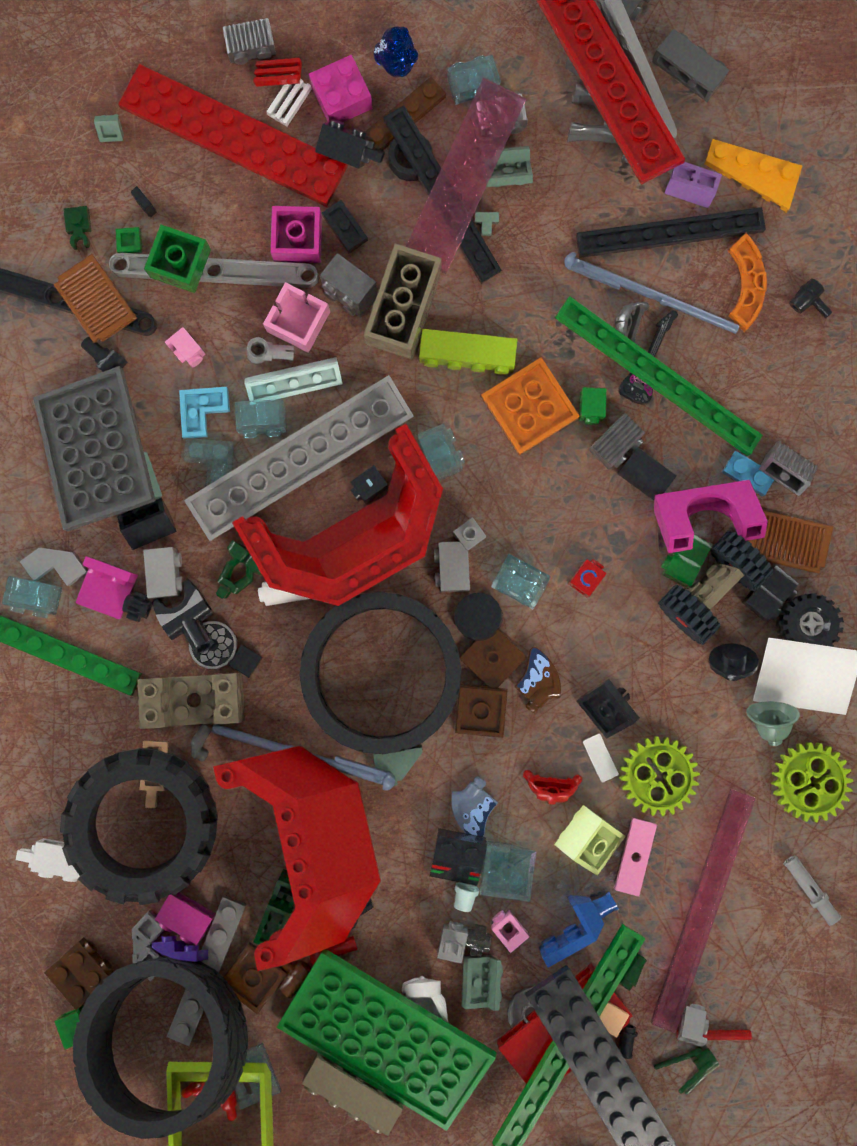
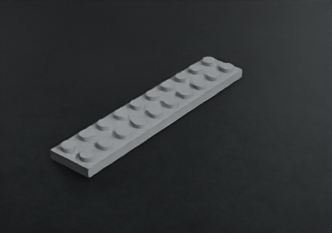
(299, 457)

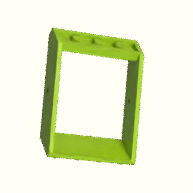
(199, 1073)

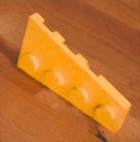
(762, 173)

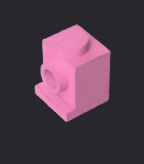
(185, 348)
(512, 938)

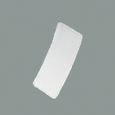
(600, 758)

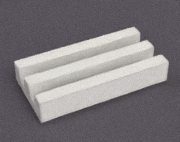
(295, 107)

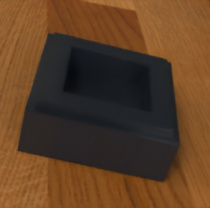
(143, 202)
(245, 661)

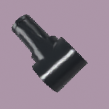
(105, 358)

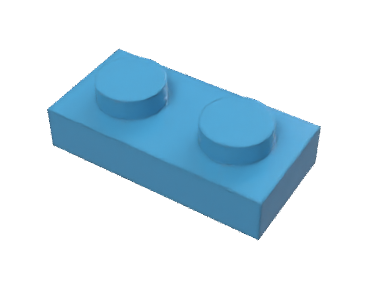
(743, 468)

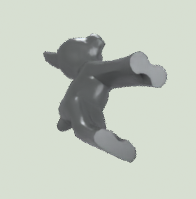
(586, 132)

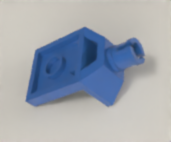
(578, 936)

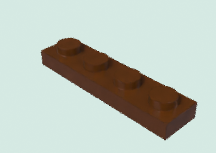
(417, 104)

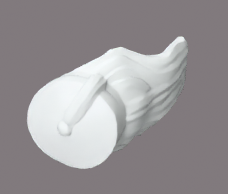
(427, 995)

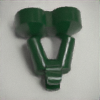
(240, 555)

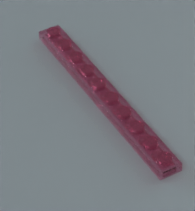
(702, 911)

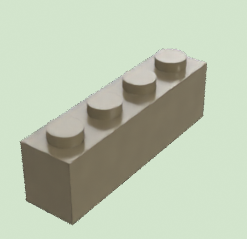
(352, 1094)

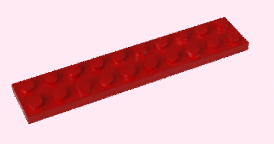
(614, 87)
(232, 135)

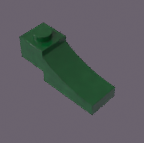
(278, 909)

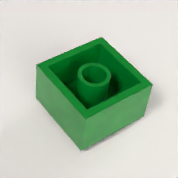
(177, 258)

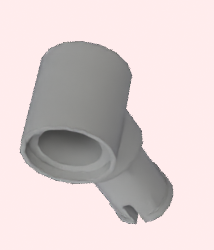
(270, 351)

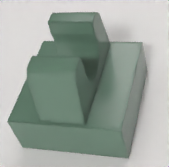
(109, 128)
(486, 220)

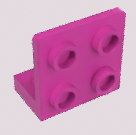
(105, 587)

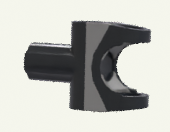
(187, 618)

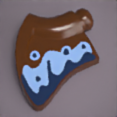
(539, 680)

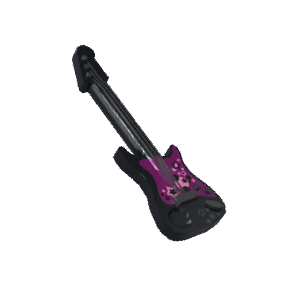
(634, 388)

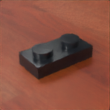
(344, 226)

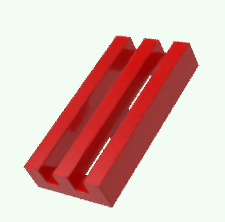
(278, 68)

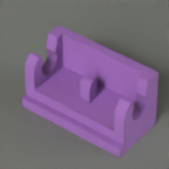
(693, 184)

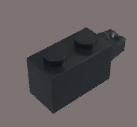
(347, 145)

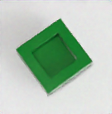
(129, 240)

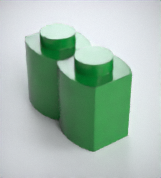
(685, 565)

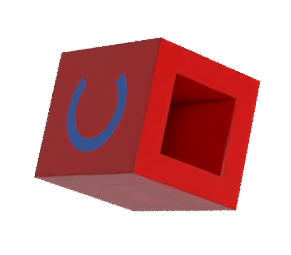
(587, 577)

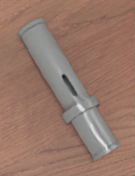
(818, 898)

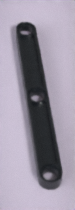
(41, 291)

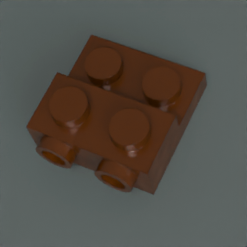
(79, 972)

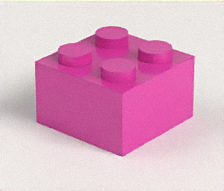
(341, 90)
(296, 234)

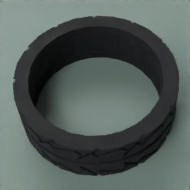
(311, 668)
(95, 1060)

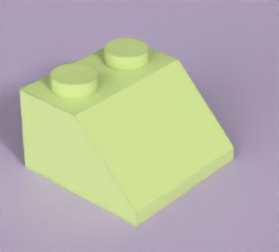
(589, 840)

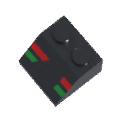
(458, 857)

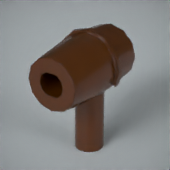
(294, 978)

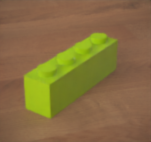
(468, 351)

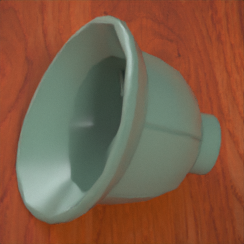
(773, 720)

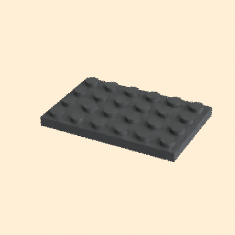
(93, 449)

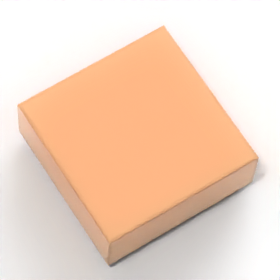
(613, 1018)

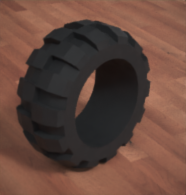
(99, 869)

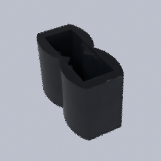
(771, 594)

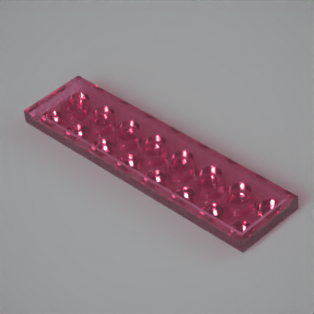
(466, 172)

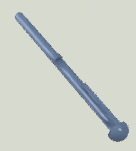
(616, 281)
(343, 765)

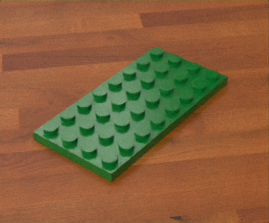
(386, 1039)

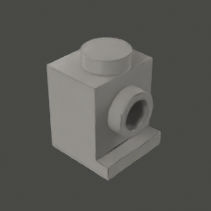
(693, 1025)

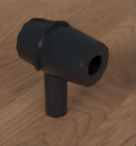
(809, 295)

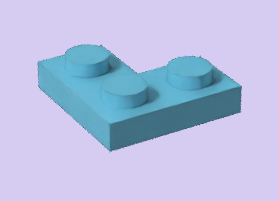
(195, 406)

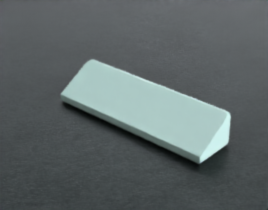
(294, 380)

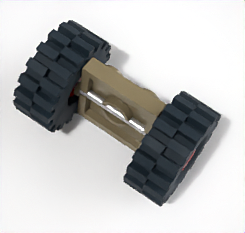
(735, 563)

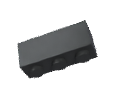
(690, 65)

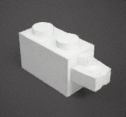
(48, 860)

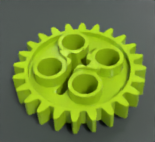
(641, 788)
(823, 801)

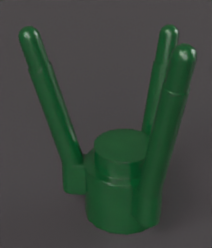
(705, 1064)

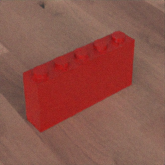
(528, 1041)

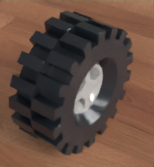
(821, 619)

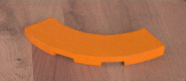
(752, 281)

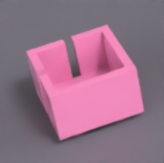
(298, 321)

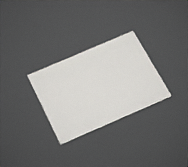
(807, 676)

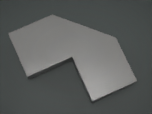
(44, 560)
(143, 935)

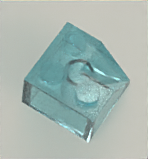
(507, 871)

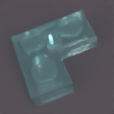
(214, 453)

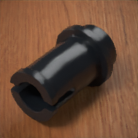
(626, 1041)

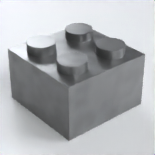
(349, 286)

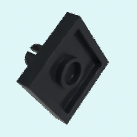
(608, 708)

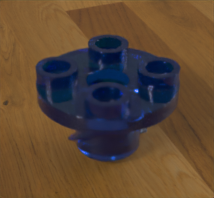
(396, 52)

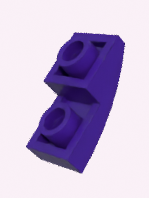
(178, 950)

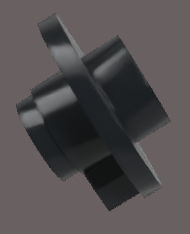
(733, 661)

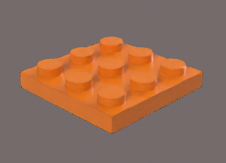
(530, 406)

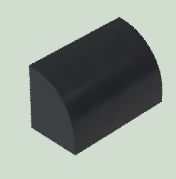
(646, 474)
(146, 524)

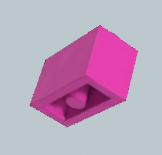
(185, 918)

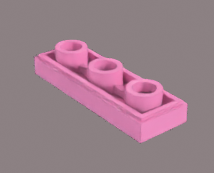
(632, 871)

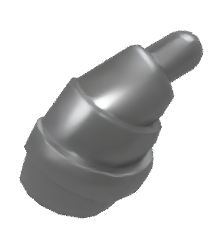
(629, 319)

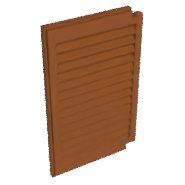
(94, 299)
(794, 542)

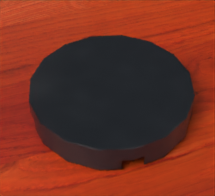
(478, 616)

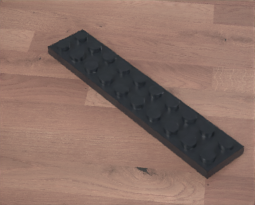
(597, 1061)

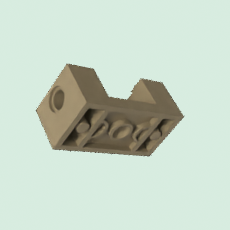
(166, 700)

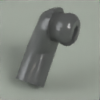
(197, 742)

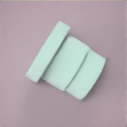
(465, 896)

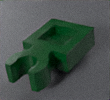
(77, 223)

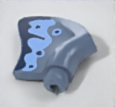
(473, 807)

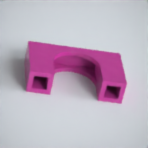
(733, 499)

